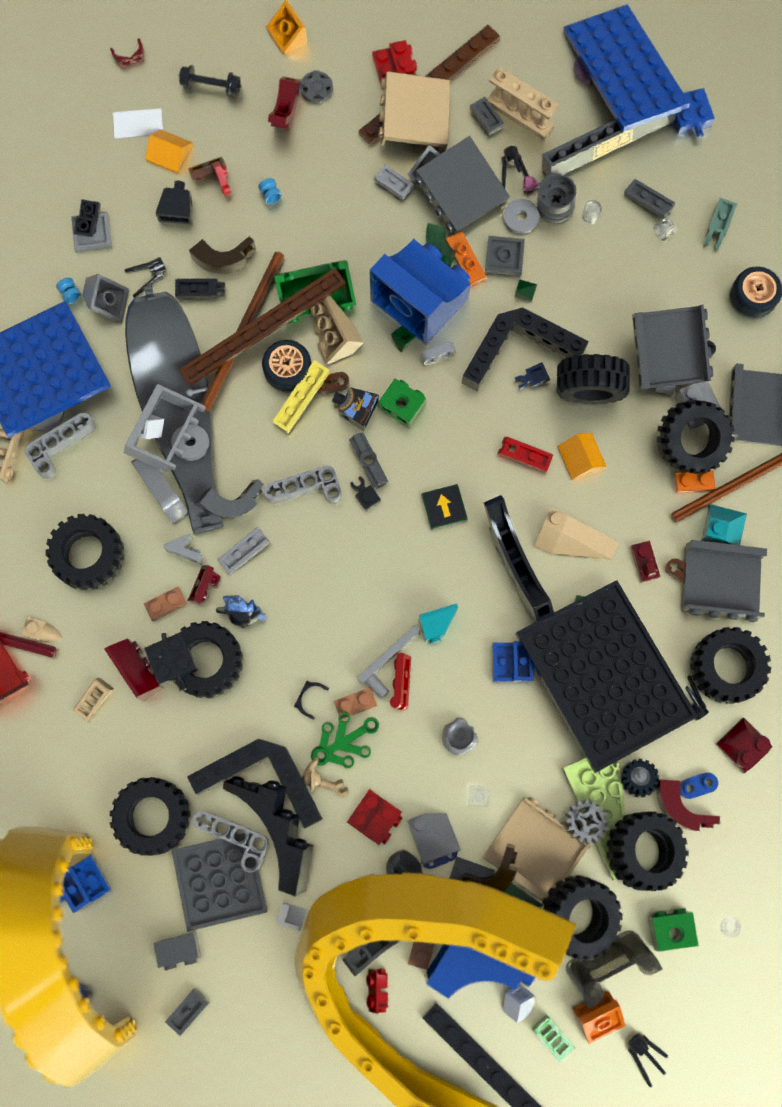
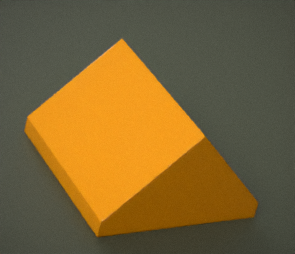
(287, 28)
(167, 150)
(581, 455)

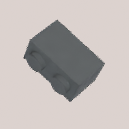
(177, 950)

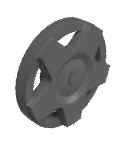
(316, 86)

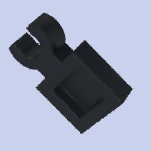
(366, 495)

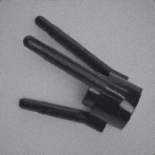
(512, 157)
(155, 267)
(698, 704)
(638, 1045)

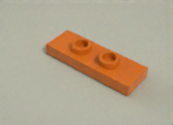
(466, 258)

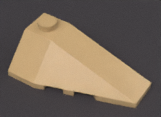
(335, 331)
(572, 537)

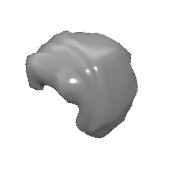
(459, 737)

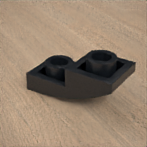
(87, 218)

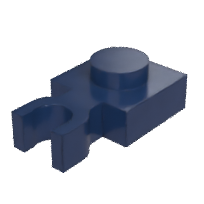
(535, 375)

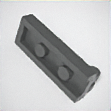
(649, 198)

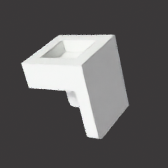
(153, 427)
(291, 916)
(518, 1003)

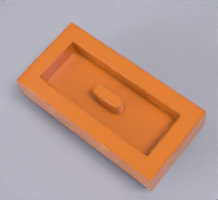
(692, 482)

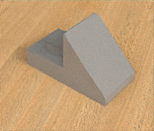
(180, 548)

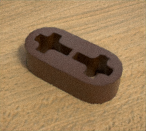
(334, 387)
(680, 576)

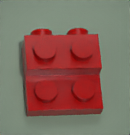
(394, 59)
(375, 817)

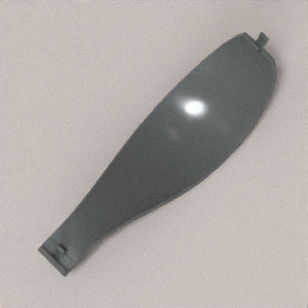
(157, 347)

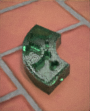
(436, 236)

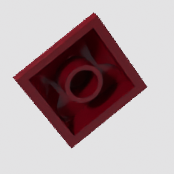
(744, 745)

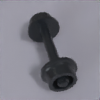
(188, 77)

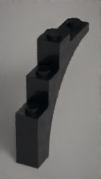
(515, 560)
(292, 853)

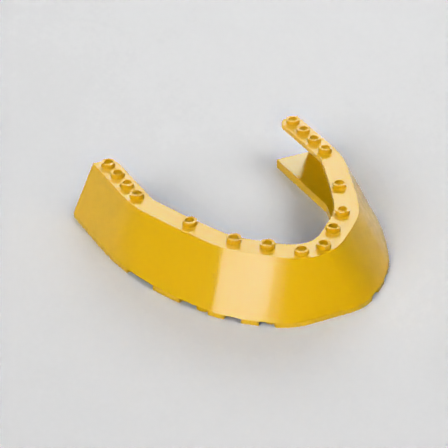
(422, 911)
(36, 987)

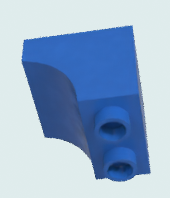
(418, 289)
(461, 965)

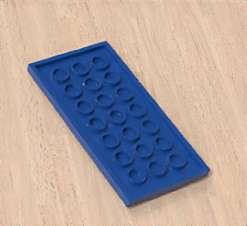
(626, 68)

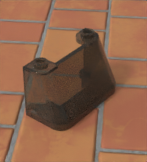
(625, 952)

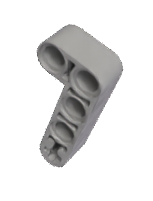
(62, 443)
(302, 489)
(161, 490)
(229, 835)

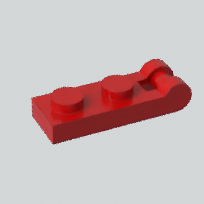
(525, 454)
(401, 682)

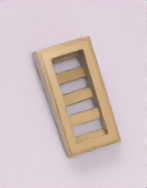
(88, 695)

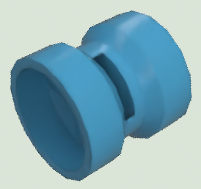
(270, 192)
(67, 288)

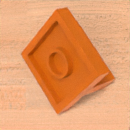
(600, 1019)

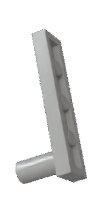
(368, 675)

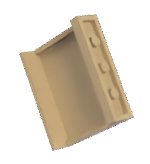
(414, 110)
(542, 845)

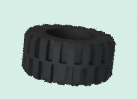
(593, 379)
(719, 436)
(67, 535)
(753, 655)
(231, 662)
(123, 816)
(671, 851)
(605, 917)

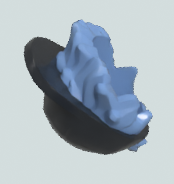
(240, 612)

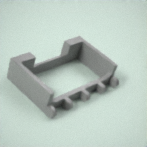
(177, 399)

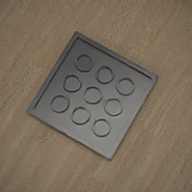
(215, 884)

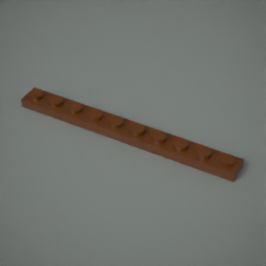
(446, 70)
(262, 327)

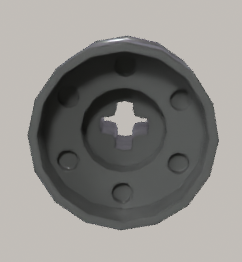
(561, 191)

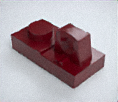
(645, 561)
(205, 577)

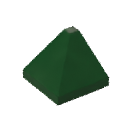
(525, 290)
(402, 338)

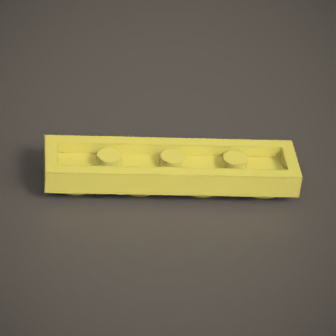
(301, 396)

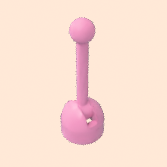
(530, 183)

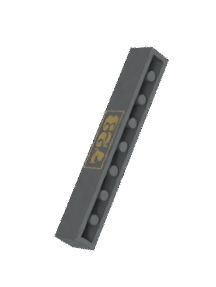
(595, 144)

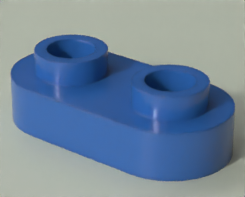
(699, 785)

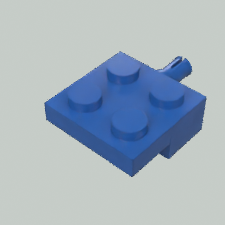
(697, 116)
(511, 663)
(84, 884)

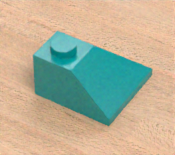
(723, 525)
(436, 623)

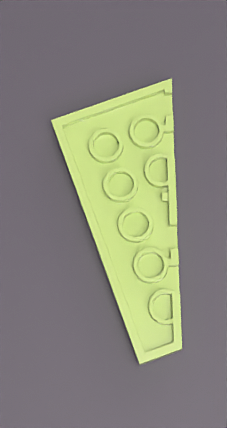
(606, 790)

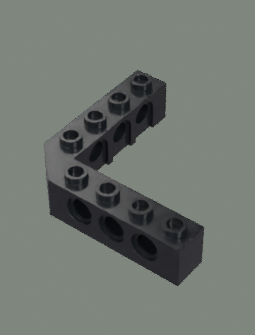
(523, 323)
(256, 753)

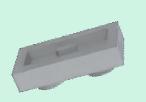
(393, 182)

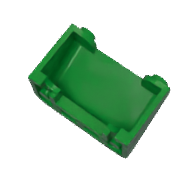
(294, 281)

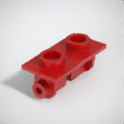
(377, 1000)

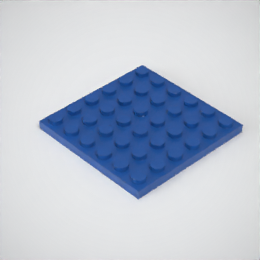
(45, 369)

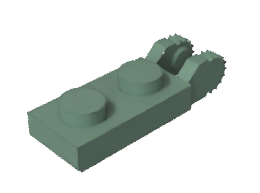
(720, 221)

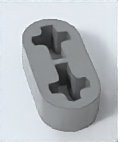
(438, 353)

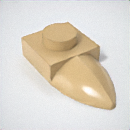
(40, 630)

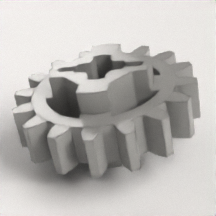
(595, 824)

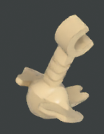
(312, 779)

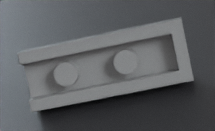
(243, 550)

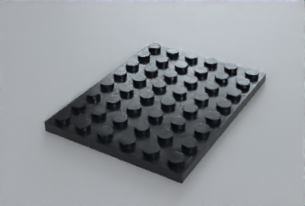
(606, 676)

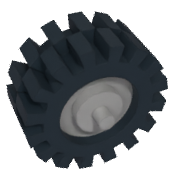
(640, 778)

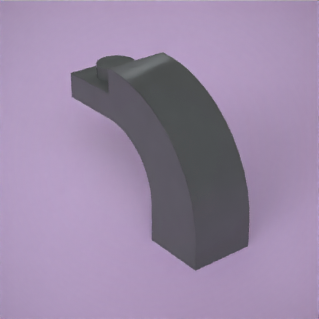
(218, 506)
(366, 954)

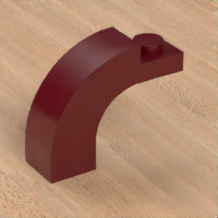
(286, 103)
(670, 803)

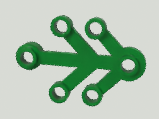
(342, 742)

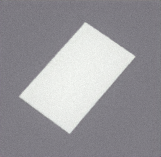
(137, 123)

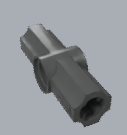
(363, 450)

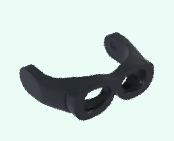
(298, 705)

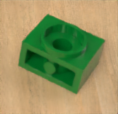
(401, 392)
(662, 924)

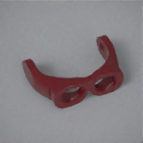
(122, 60)

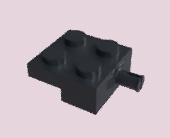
(171, 660)

